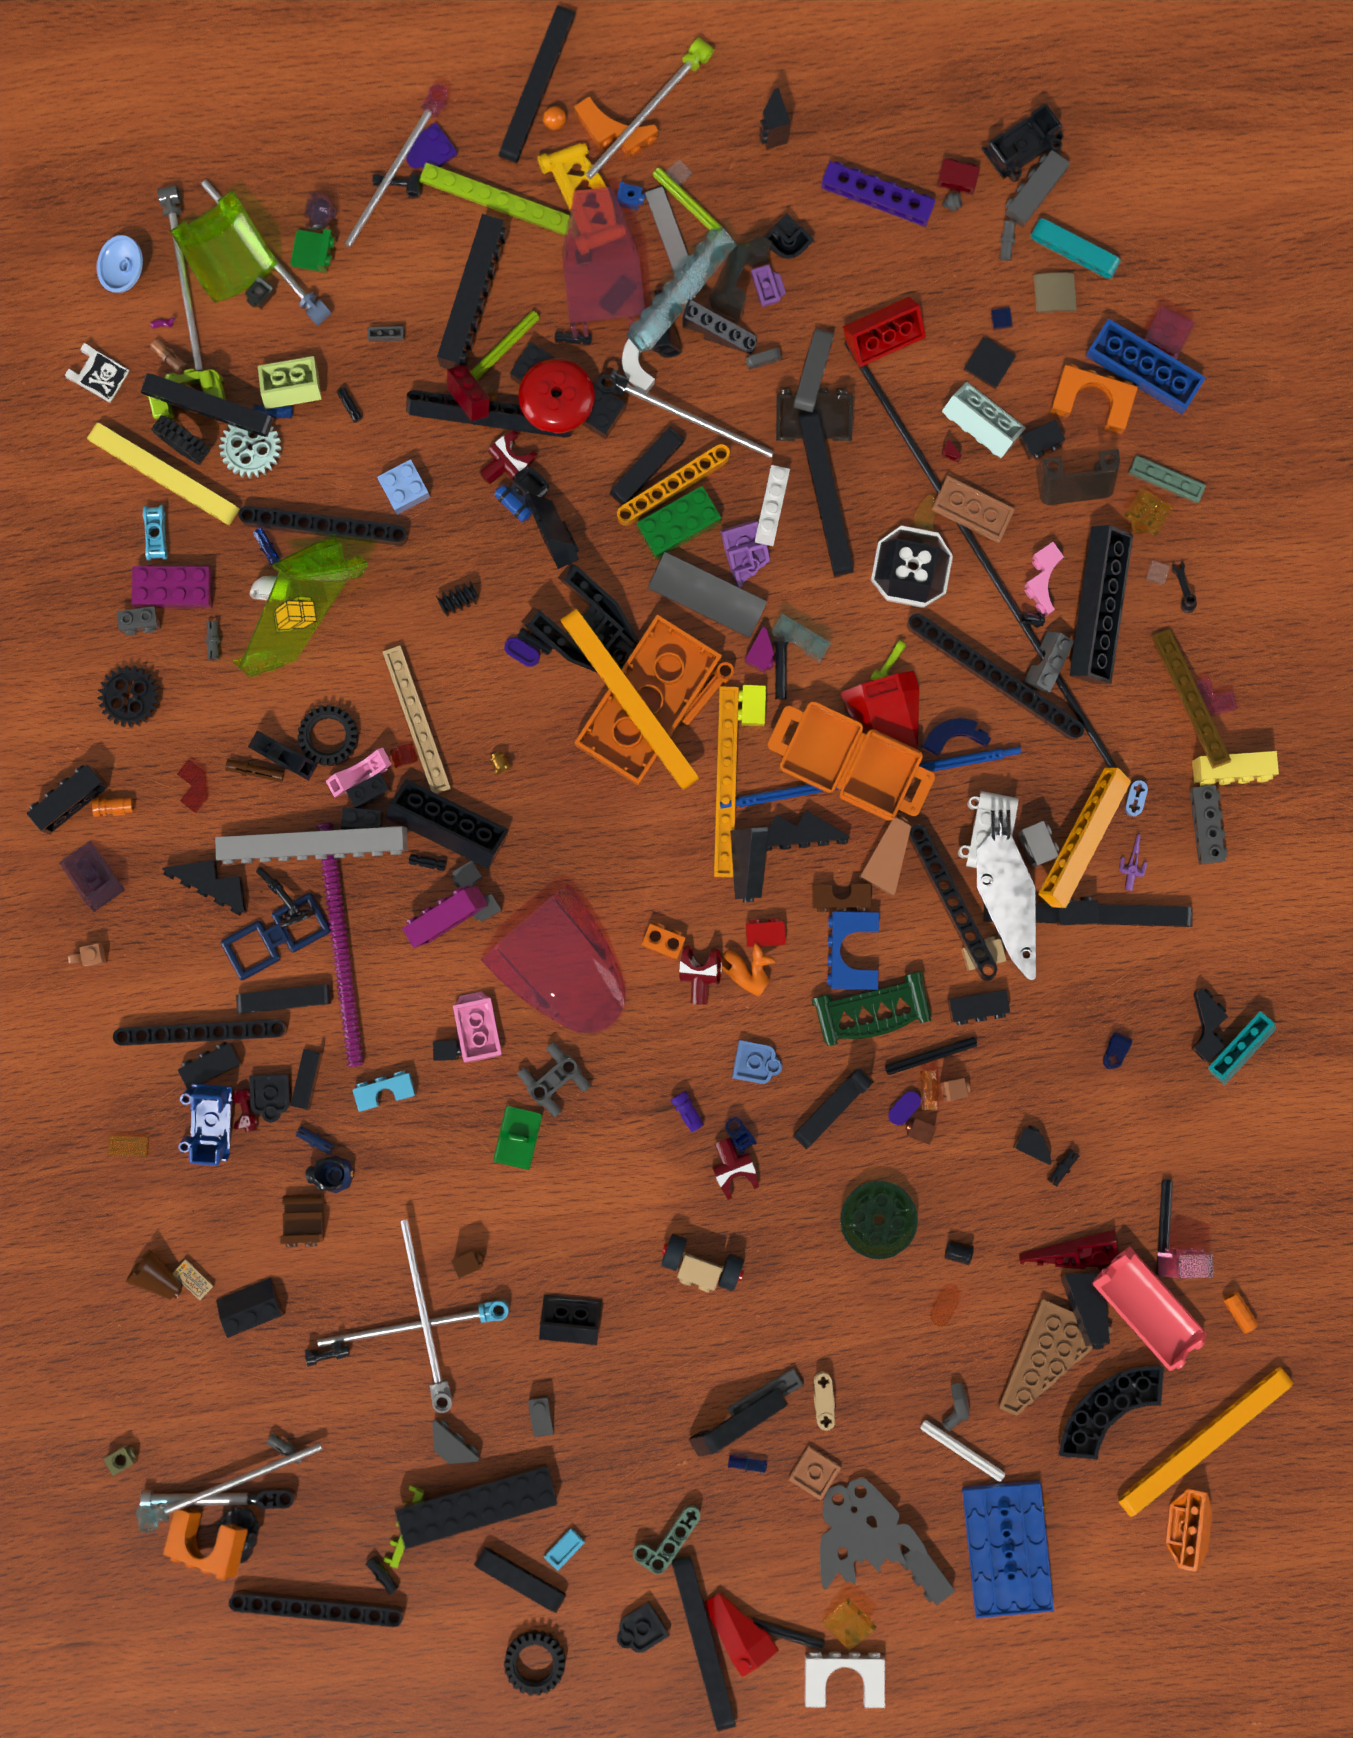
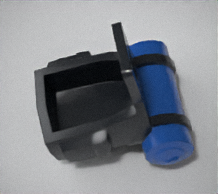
(513, 496)

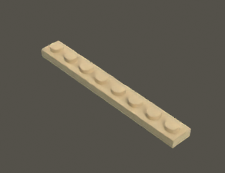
(416, 720)

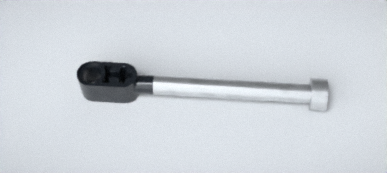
(149, 1498)

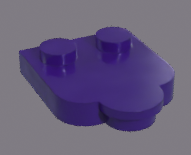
(431, 148)

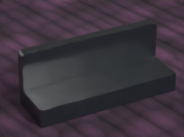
(306, 1079)

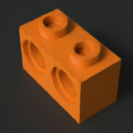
(662, 946)

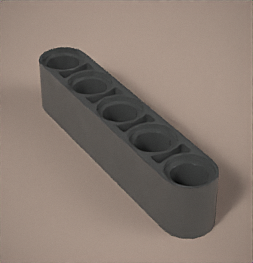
(814, 370)

